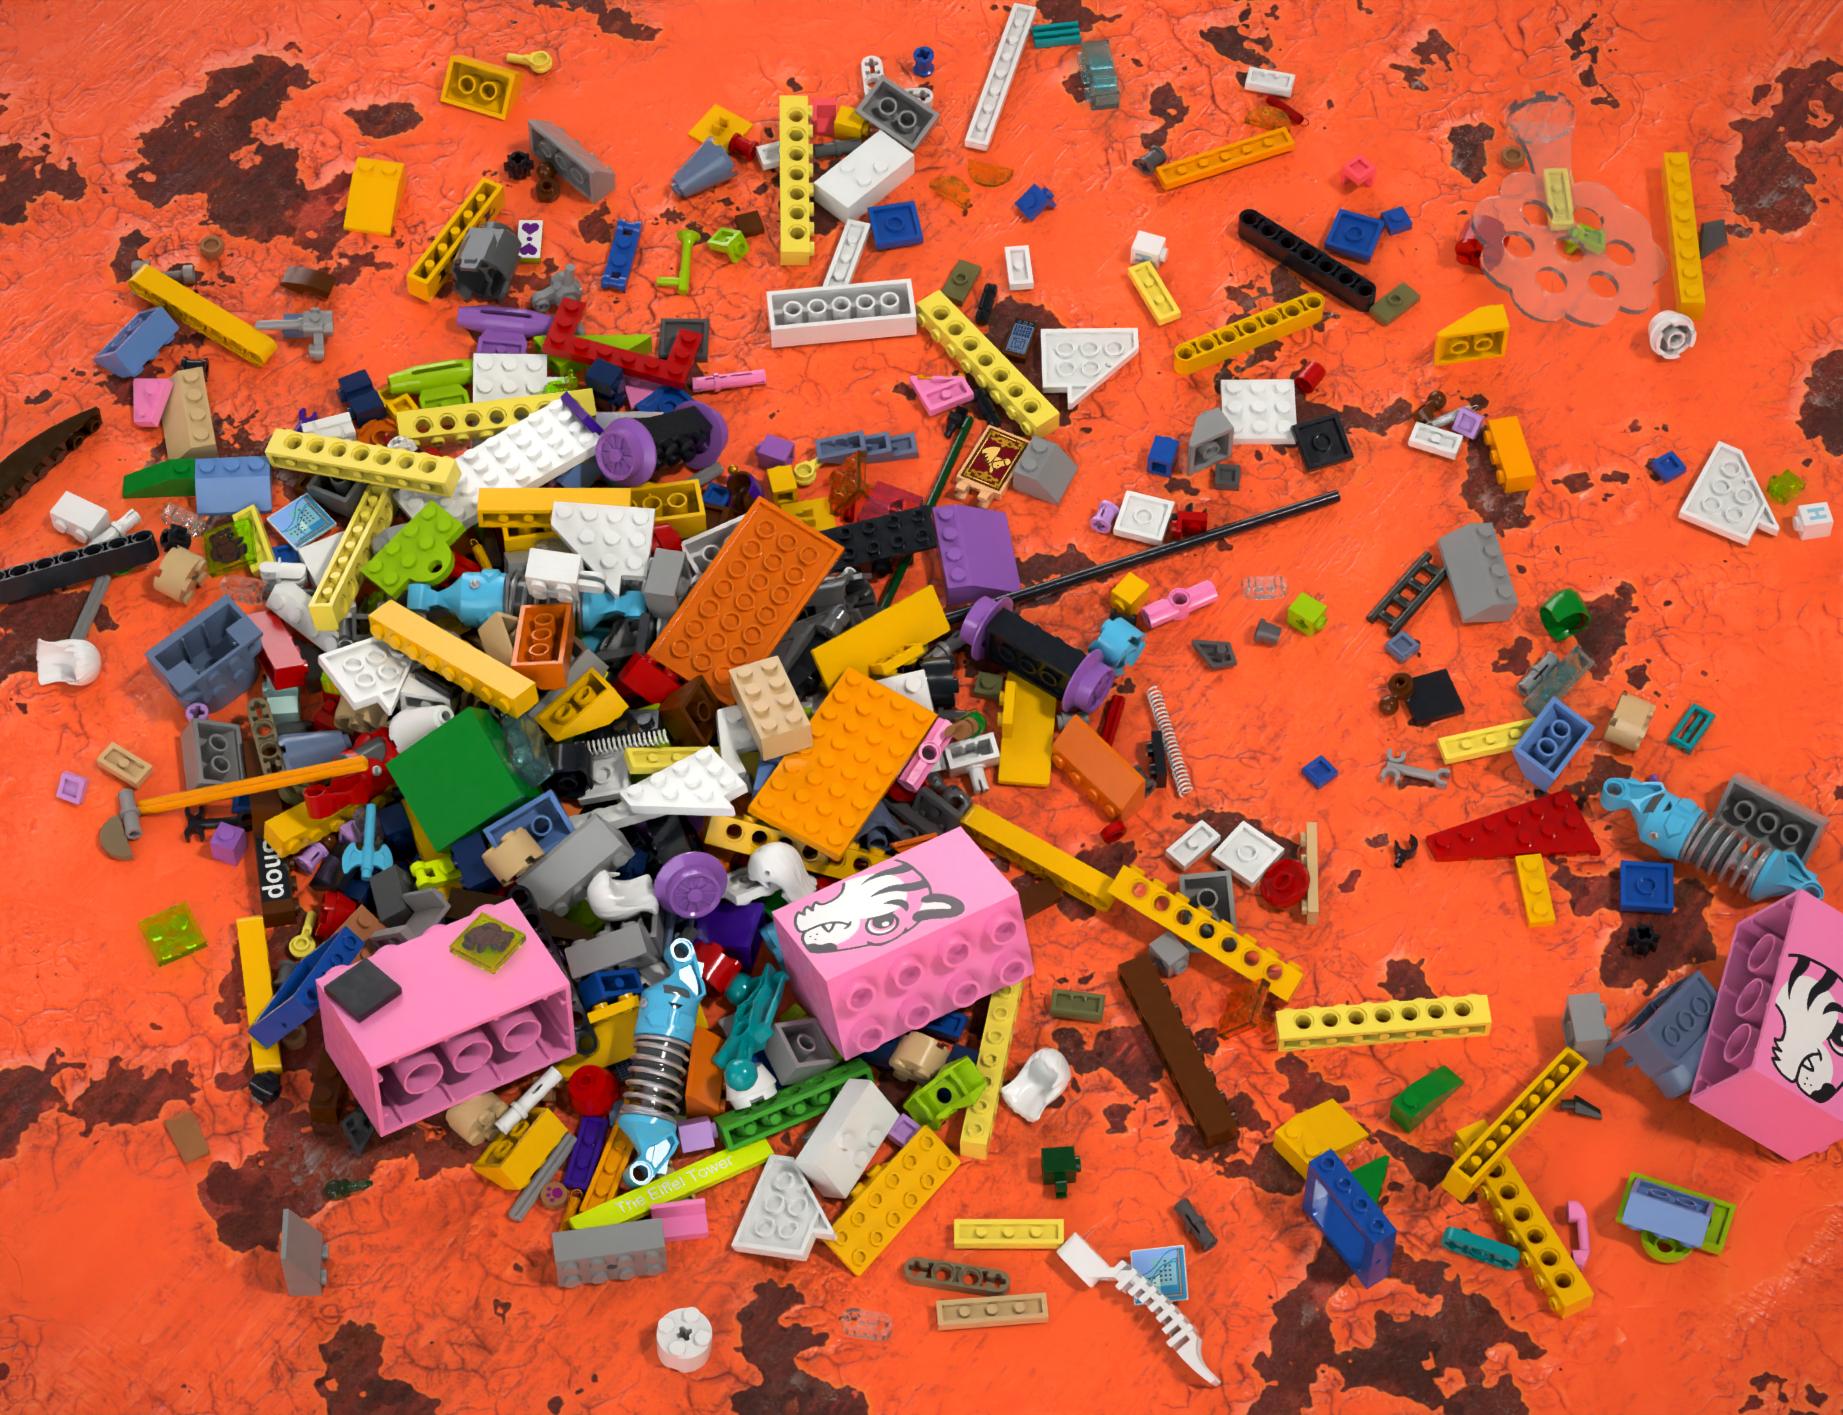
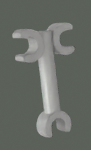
(1396, 766)

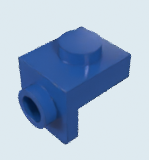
(1035, 201)

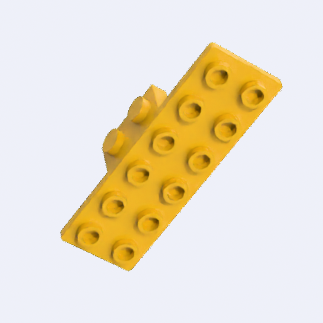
(884, 640)
(1026, 733)
(615, 1031)
(890, 1198)

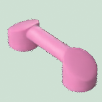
(1576, 1214)

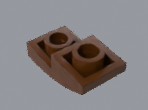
(301, 279)

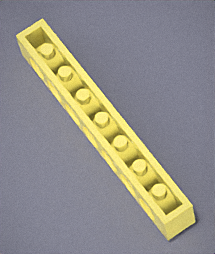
(794, 180)
(987, 365)
(482, 413)
(363, 462)
(343, 575)
(1371, 1032)
(992, 1065)

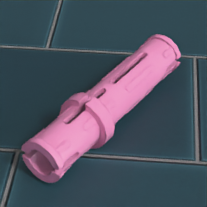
(730, 380)

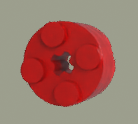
(1469, 248)
(718, 969)

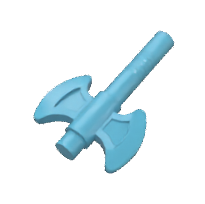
(368, 857)

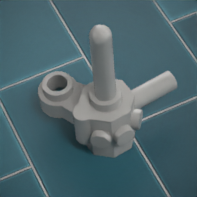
(561, 285)
(314, 323)

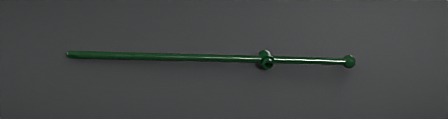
(931, 502)

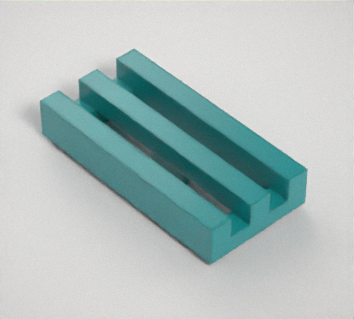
(1054, 33)
(1682, 743)

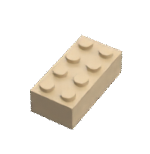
(770, 708)

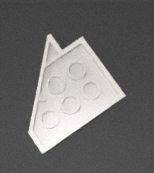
(1083, 358)
(508, 377)
(1728, 498)
(607, 538)
(368, 673)
(692, 786)
(782, 1214)

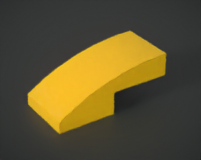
(396, 403)

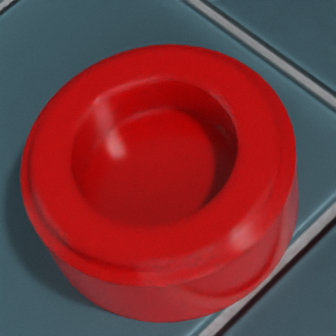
(1113, 832)

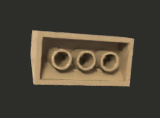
(188, 417)

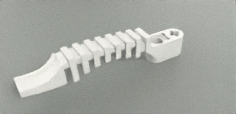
(1093, 1268)

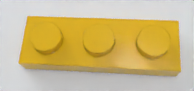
(1534, 890)

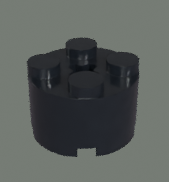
(940, 679)
(572, 770)

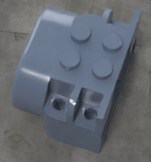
(209, 657)
(1670, 1034)

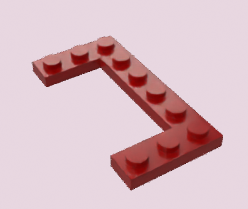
(564, 344)

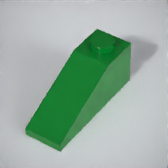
(163, 479)
(1424, 1097)

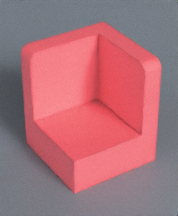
(823, 116)
(1358, 171)

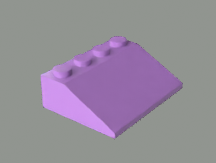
(974, 553)

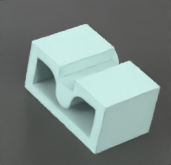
(283, 703)

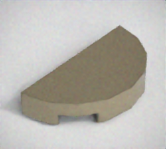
(114, 839)

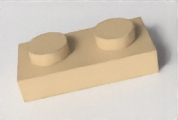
(124, 765)

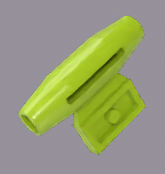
(435, 382)

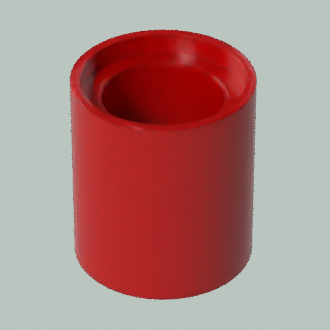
(1310, 377)

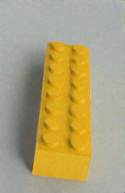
(674, 503)

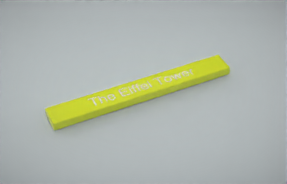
(675, 1186)

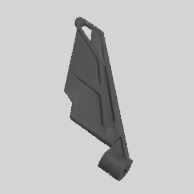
(828, 623)

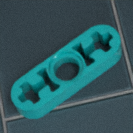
(1480, 1248)

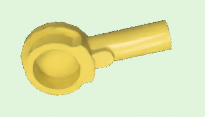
(538, 61)
(806, 472)
(304, 943)

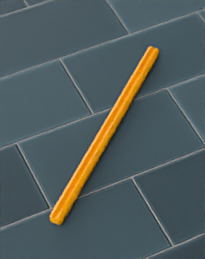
(253, 785)

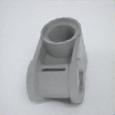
(621, 634)

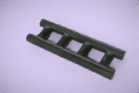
(1411, 608)

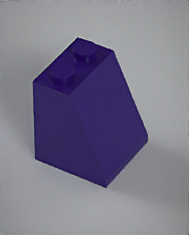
(734, 930)

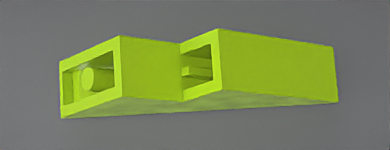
(636, 343)

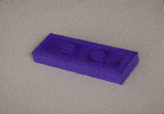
(581, 413)
(586, 1153)

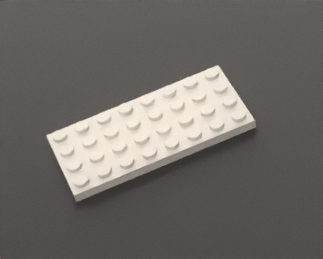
(518, 457)

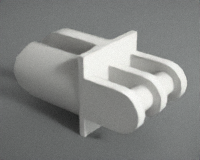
(284, 572)

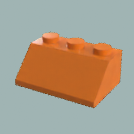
(705, 1078)

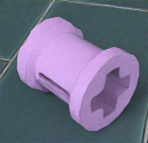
(1105, 515)
(197, 710)
(311, 857)

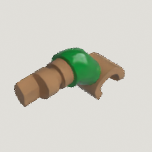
(968, 725)

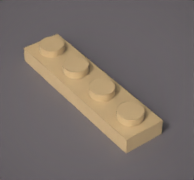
(1310, 860)
(992, 1311)

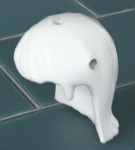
(67, 661)
(783, 866)
(621, 899)
(1037, 1083)

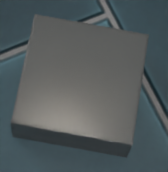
(1227, 477)

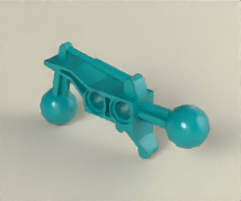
(756, 1007)

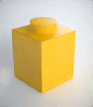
(850, 125)
(782, 485)
(1130, 594)

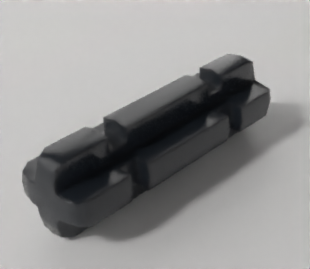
(986, 304)
(986, 407)

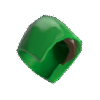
(1564, 614)

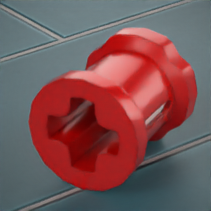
(743, 146)

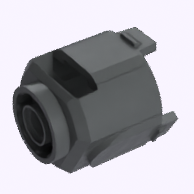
(486, 261)
(849, 593)

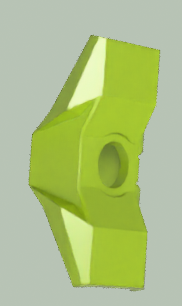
(961, 1079)

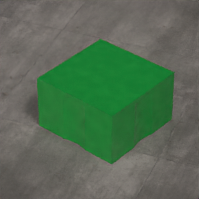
(460, 778)

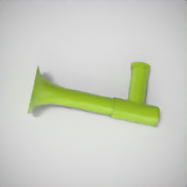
(688, 238)

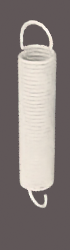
(1447, 418)

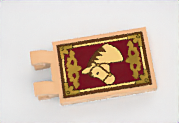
(990, 466)

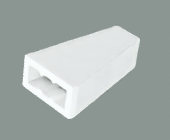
(317, 558)

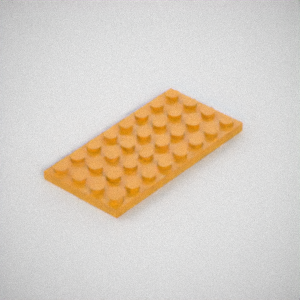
(858, 750)

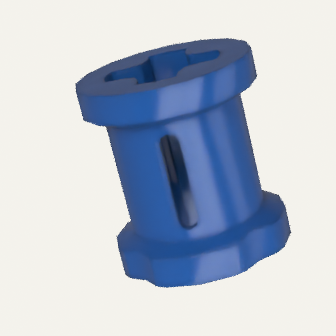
(923, 57)

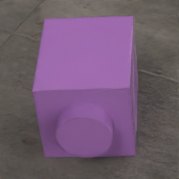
(775, 452)
(228, 843)

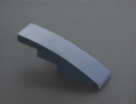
(877, 446)

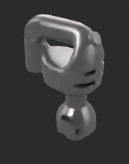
(951, 794)

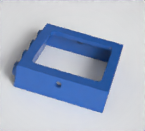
(298, 994)
(1367, 1256)

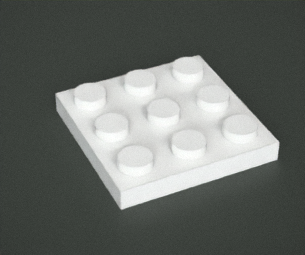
(1260, 410)

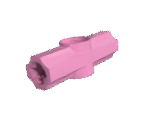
(1169, 607)
(919, 767)

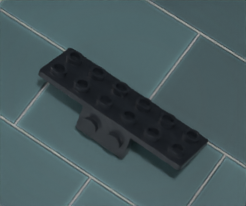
(877, 540)

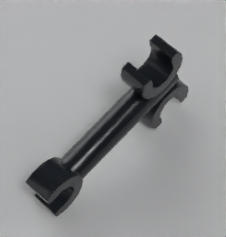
(197, 822)

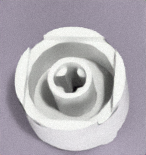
(671, 1335)

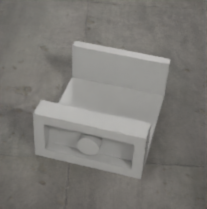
(428, 908)

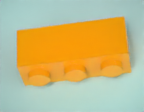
(1510, 454)

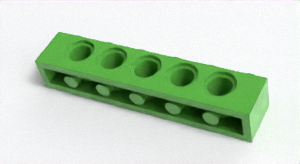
(787, 1106)

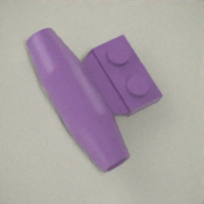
(503, 328)

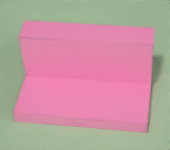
(682, 1219)

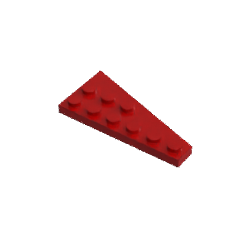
(1539, 826)

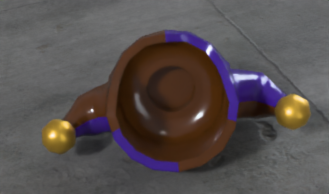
(742, 490)

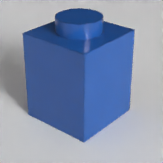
(1163, 456)

